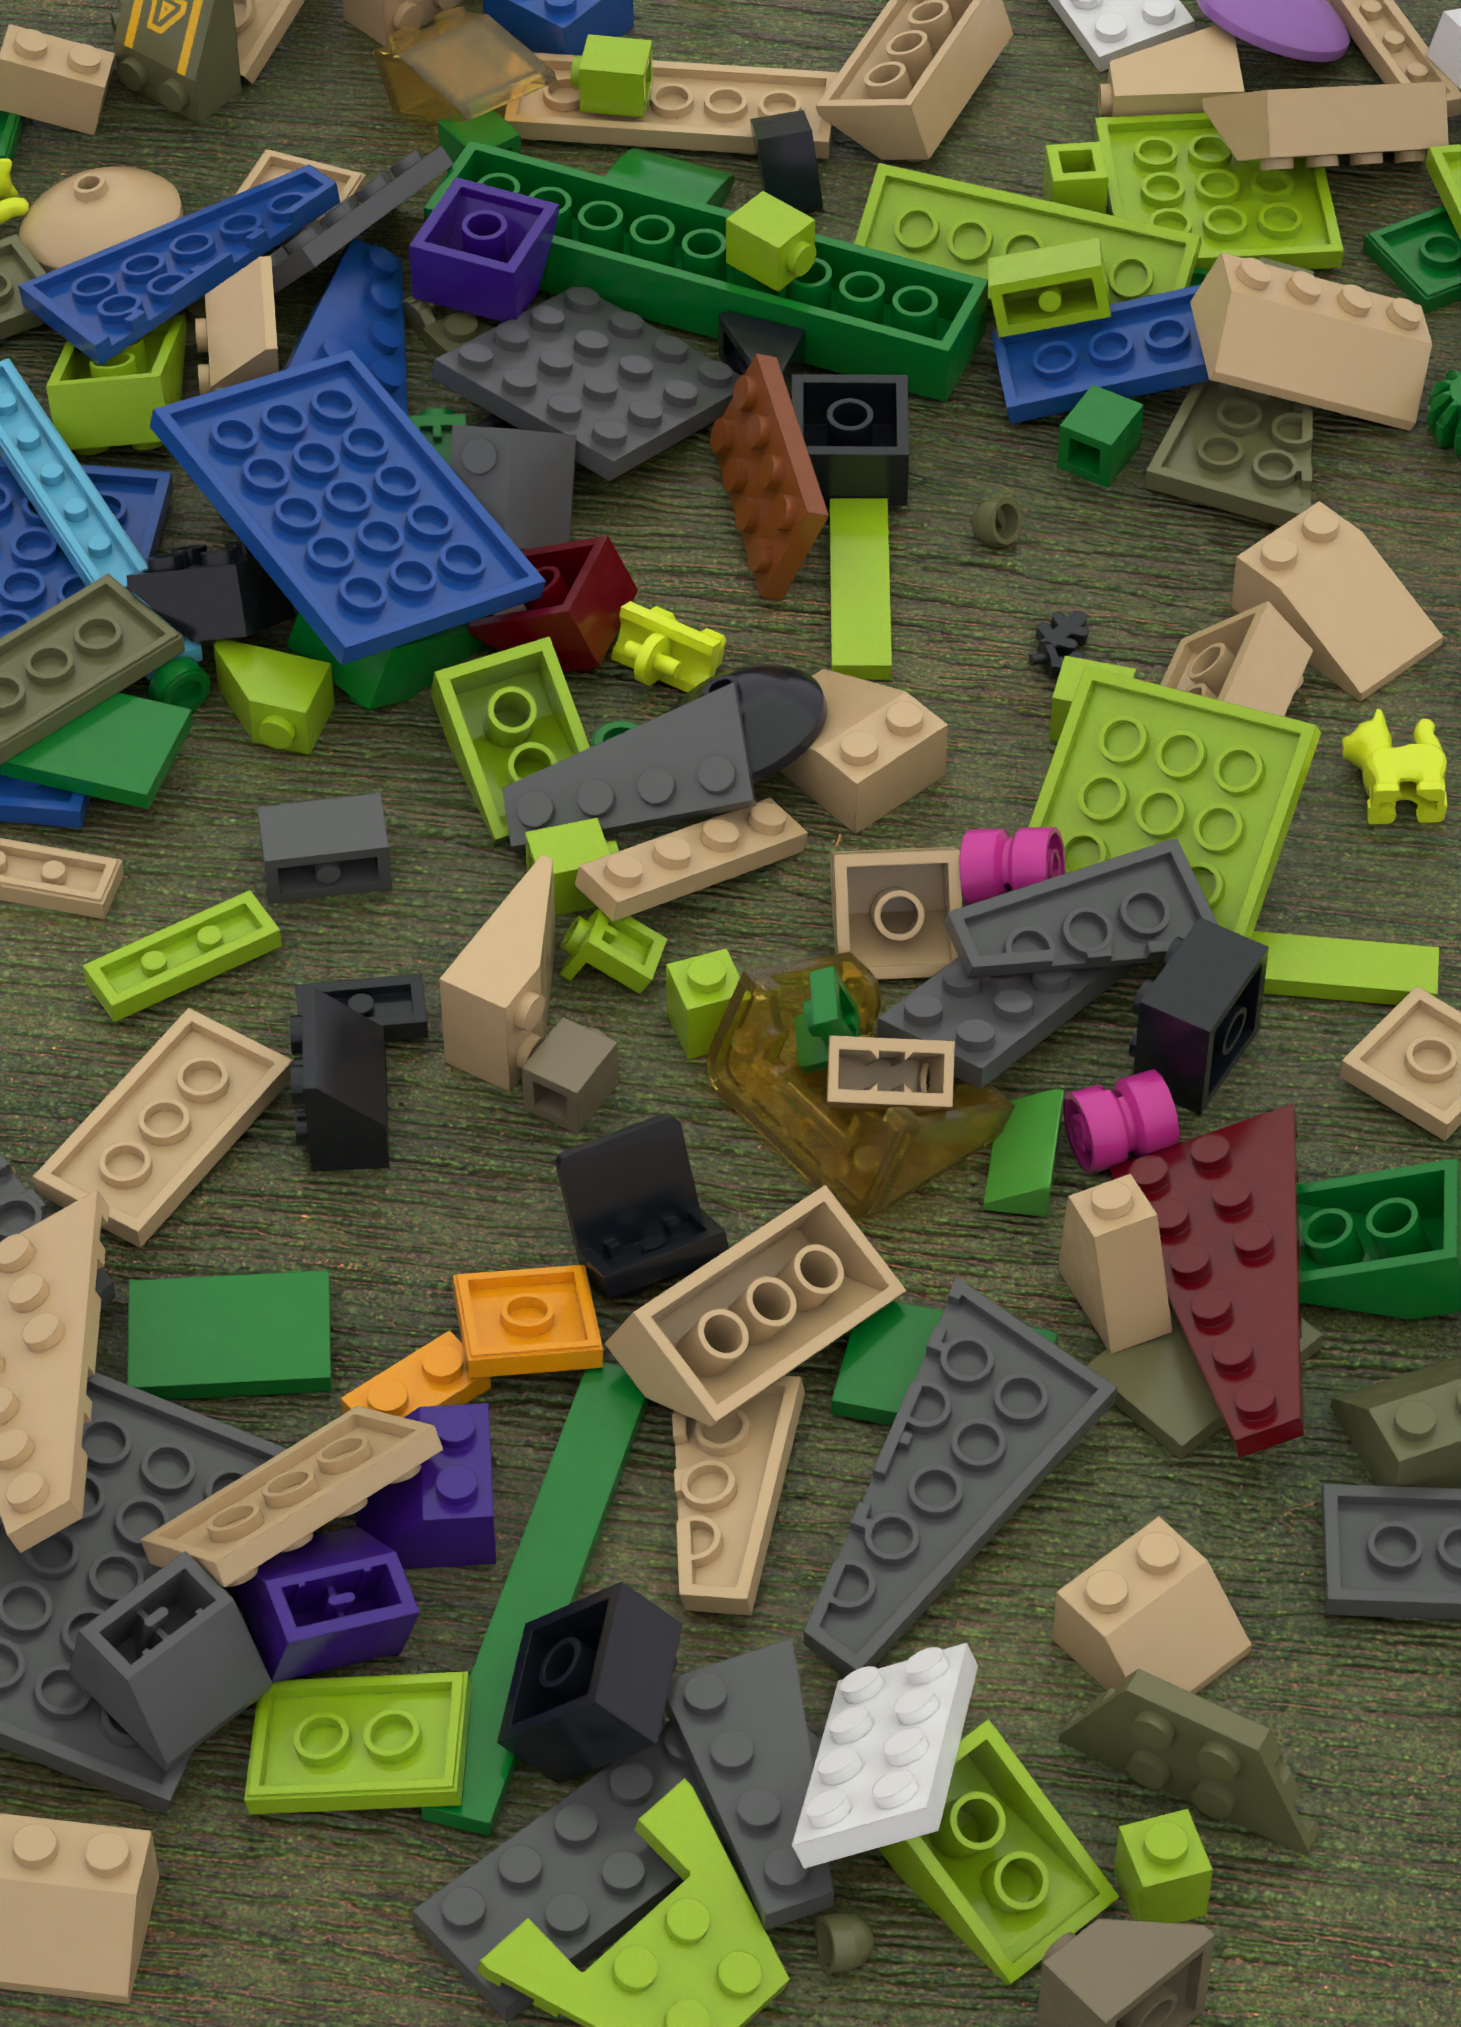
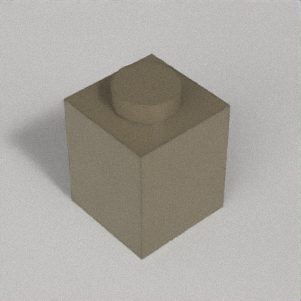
(570, 1075)

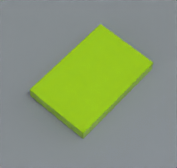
(359, 1743)

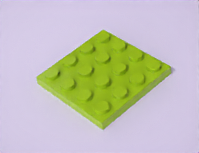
(1186, 179)
(1172, 764)

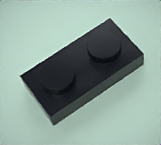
(389, 1001)

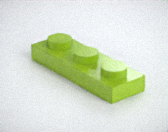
(182, 955)

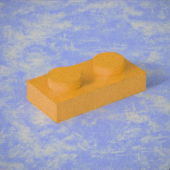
(425, 1378)

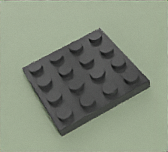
(592, 375)

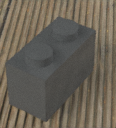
(324, 847)

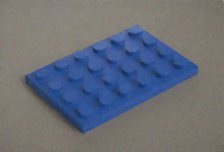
(347, 506)

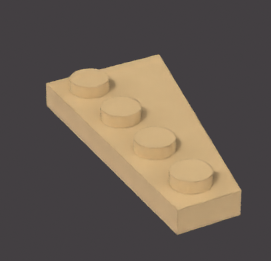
(730, 1495)

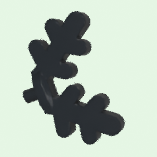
(1059, 639)

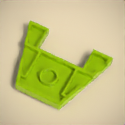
(683, 1965)

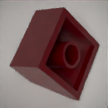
(576, 608)

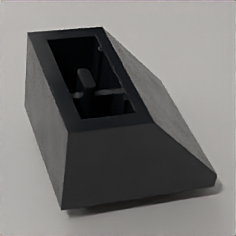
(211, 592)
(340, 1084)

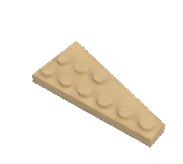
(44, 1367)

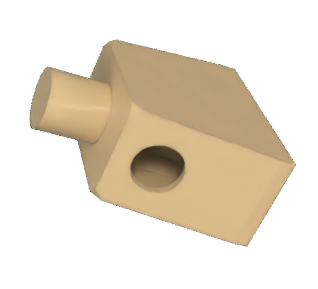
(889, 1073)

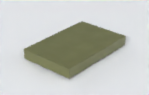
(1165, 1390)

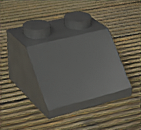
(519, 480)

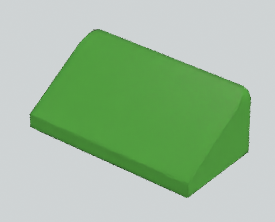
(1026, 1156)

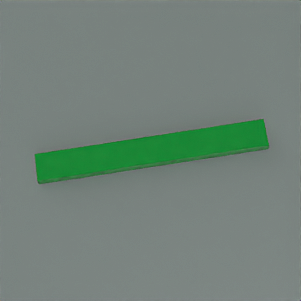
(545, 1574)

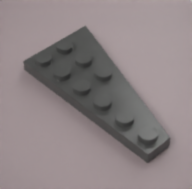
(963, 1454)

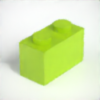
(1049, 287)

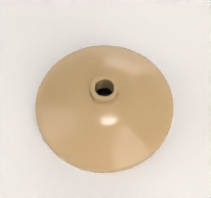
(95, 213)

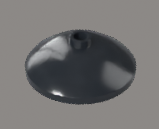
(779, 710)

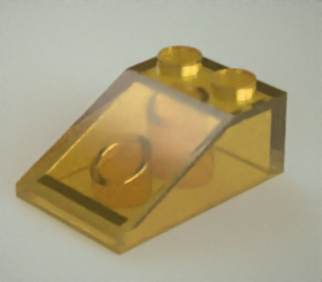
(458, 67)

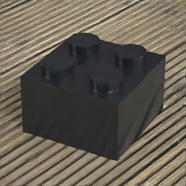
(855, 434)
(1200, 1012)
(590, 1683)

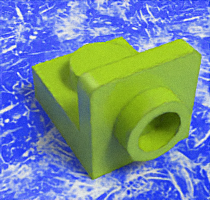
(617, 948)

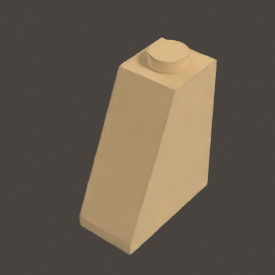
(1172, 76)
(1116, 1263)

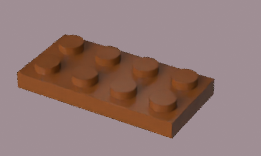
(768, 477)

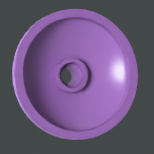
(1285, 27)

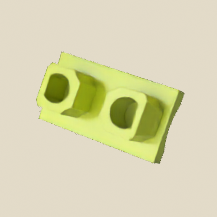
(666, 649)

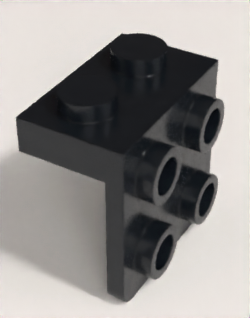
(636, 1207)

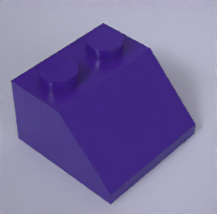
(483, 250)
(448, 1506)

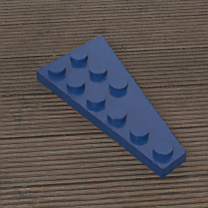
(144, 281)
(361, 314)

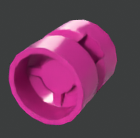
(1000, 864)
(1110, 1124)

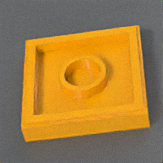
(527, 1321)

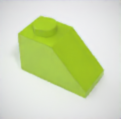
(275, 694)

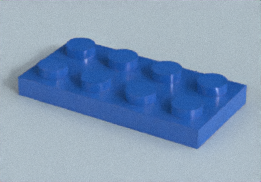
(1135, 352)

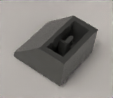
(171, 1661)

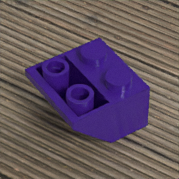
(329, 1604)

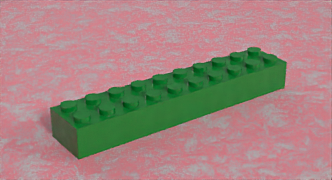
(670, 267)

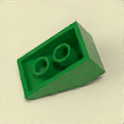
(393, 673)
(1383, 1241)

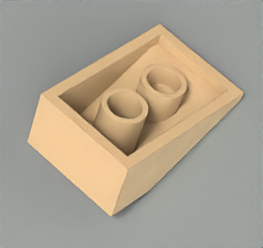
(1337, 599)
(870, 752)
(501, 984)

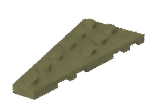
(1238, 450)

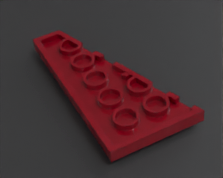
(1235, 1268)

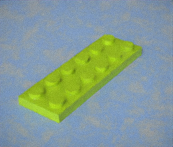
(967, 223)

